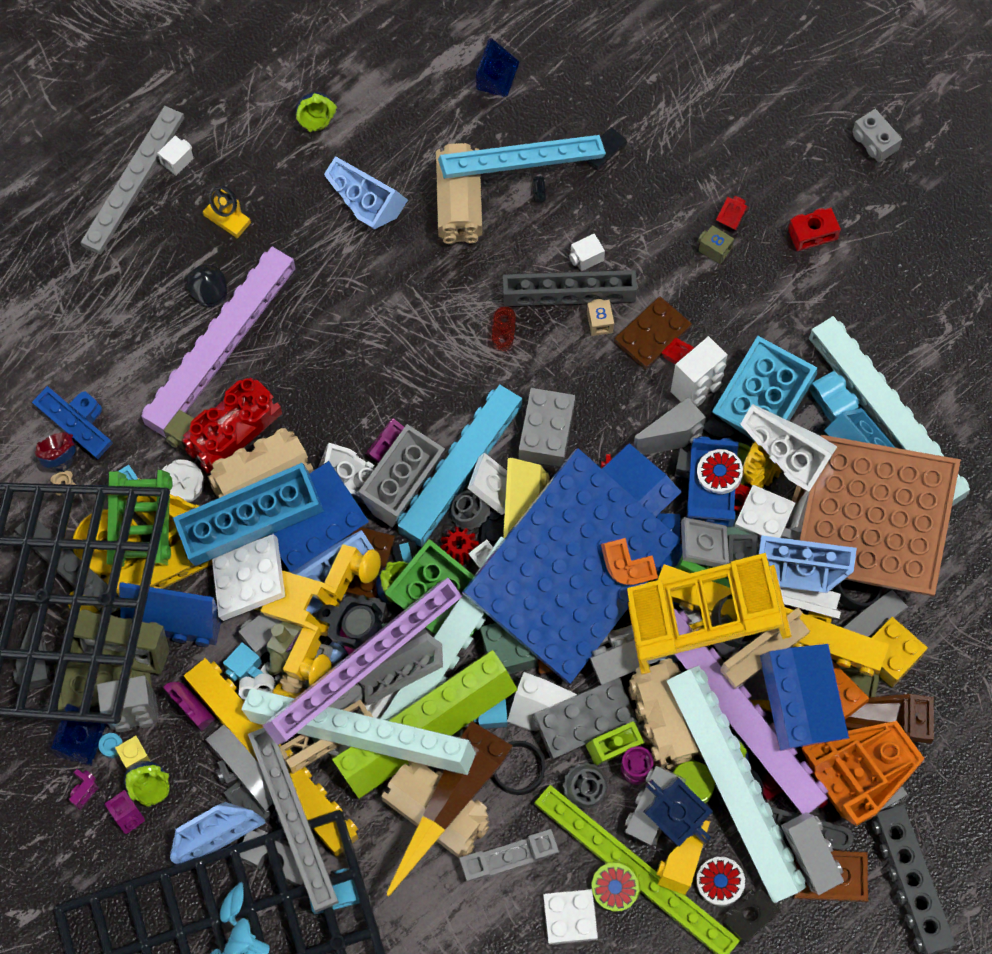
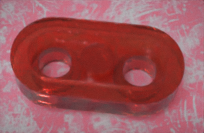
(503, 329)

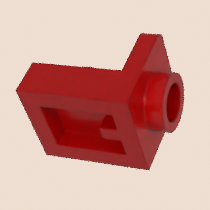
(732, 212)
(676, 350)

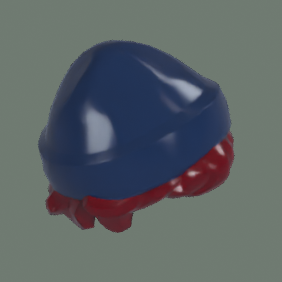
(56, 452)

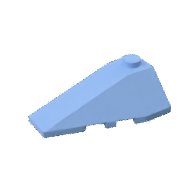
(319, 566)

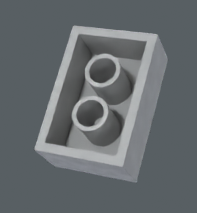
(546, 427)
(139, 706)

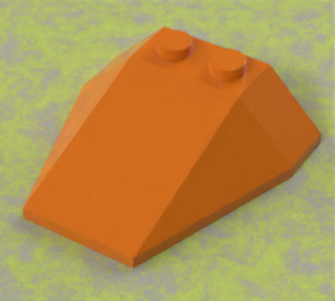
(864, 768)

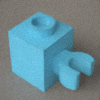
(242, 663)

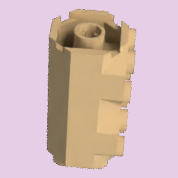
(458, 202)
(268, 458)
(664, 723)
(411, 794)

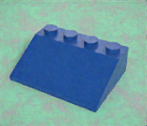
(642, 479)
(318, 533)
(182, 614)
(803, 696)

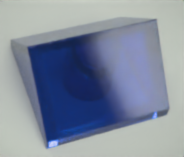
(496, 70)
(77, 740)

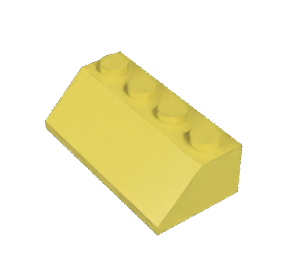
(523, 486)

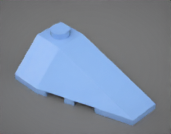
(366, 196)

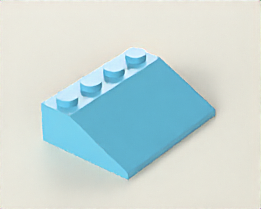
(768, 380)

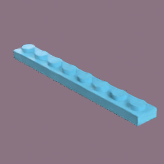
(521, 156)

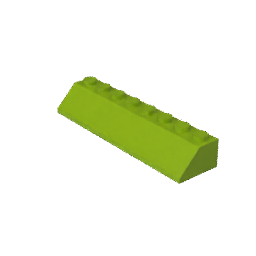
(439, 711)

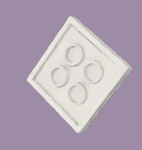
(248, 577)

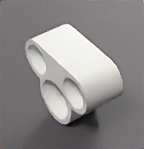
(248, 682)

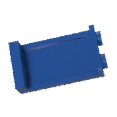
(704, 504)

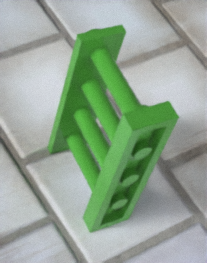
(116, 510)

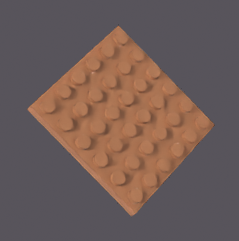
(889, 508)

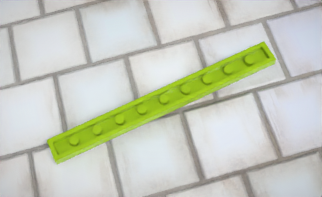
(611, 850)

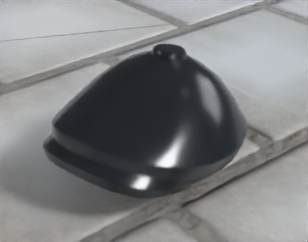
(207, 285)

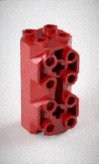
(232, 423)

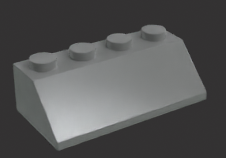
(400, 474)

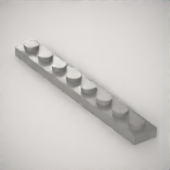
(132, 180)
(294, 820)

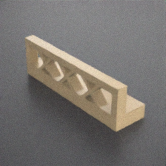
(748, 662)
(317, 750)

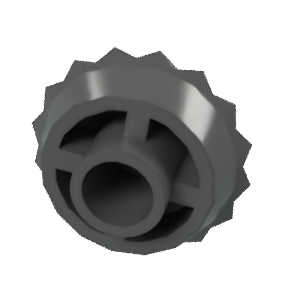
(469, 510)
(585, 785)

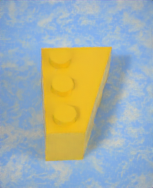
(176, 507)

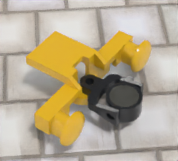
(357, 622)

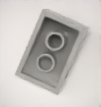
(671, 430)

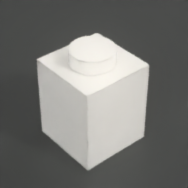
(175, 155)
(587, 252)

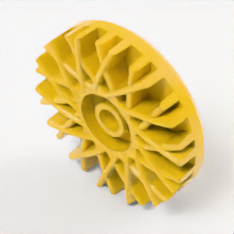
(759, 468)
(99, 557)

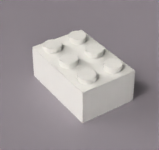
(699, 372)

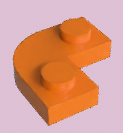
(622, 568)

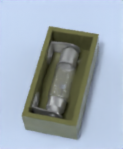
(151, 640)

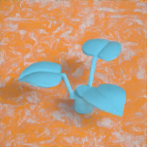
(241, 938)

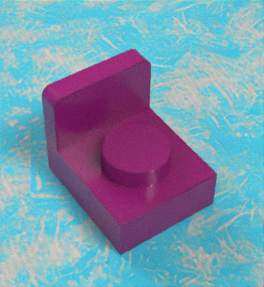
(82, 793)
(125, 812)

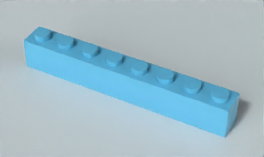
(459, 466)

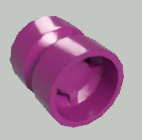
(636, 765)

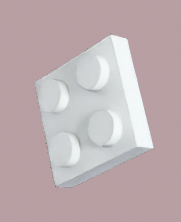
(489, 482)
(764, 513)
(570, 917)

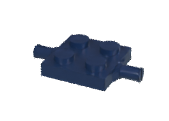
(678, 811)

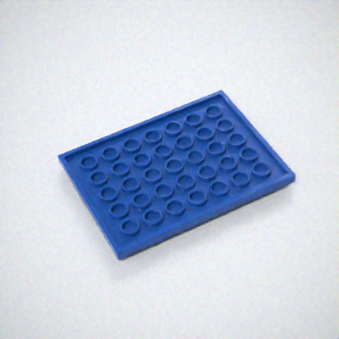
(550, 570)

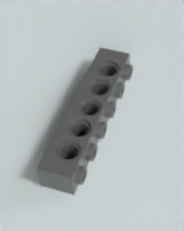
(569, 288)
(898, 820)

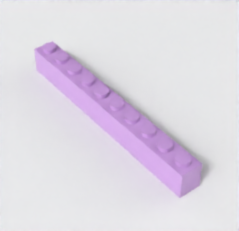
(219, 340)
(361, 661)
(753, 728)

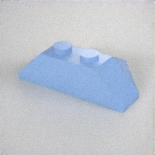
(808, 564)
(212, 831)

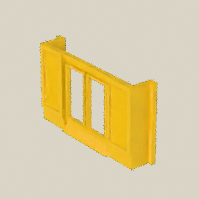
(755, 599)

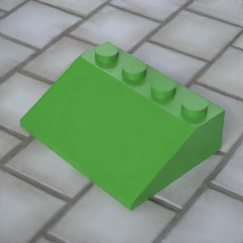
(424, 572)

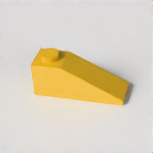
(681, 864)

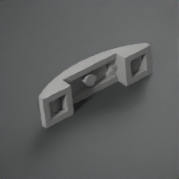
(877, 614)
(242, 764)
(509, 857)

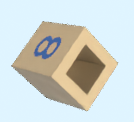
(600, 317)

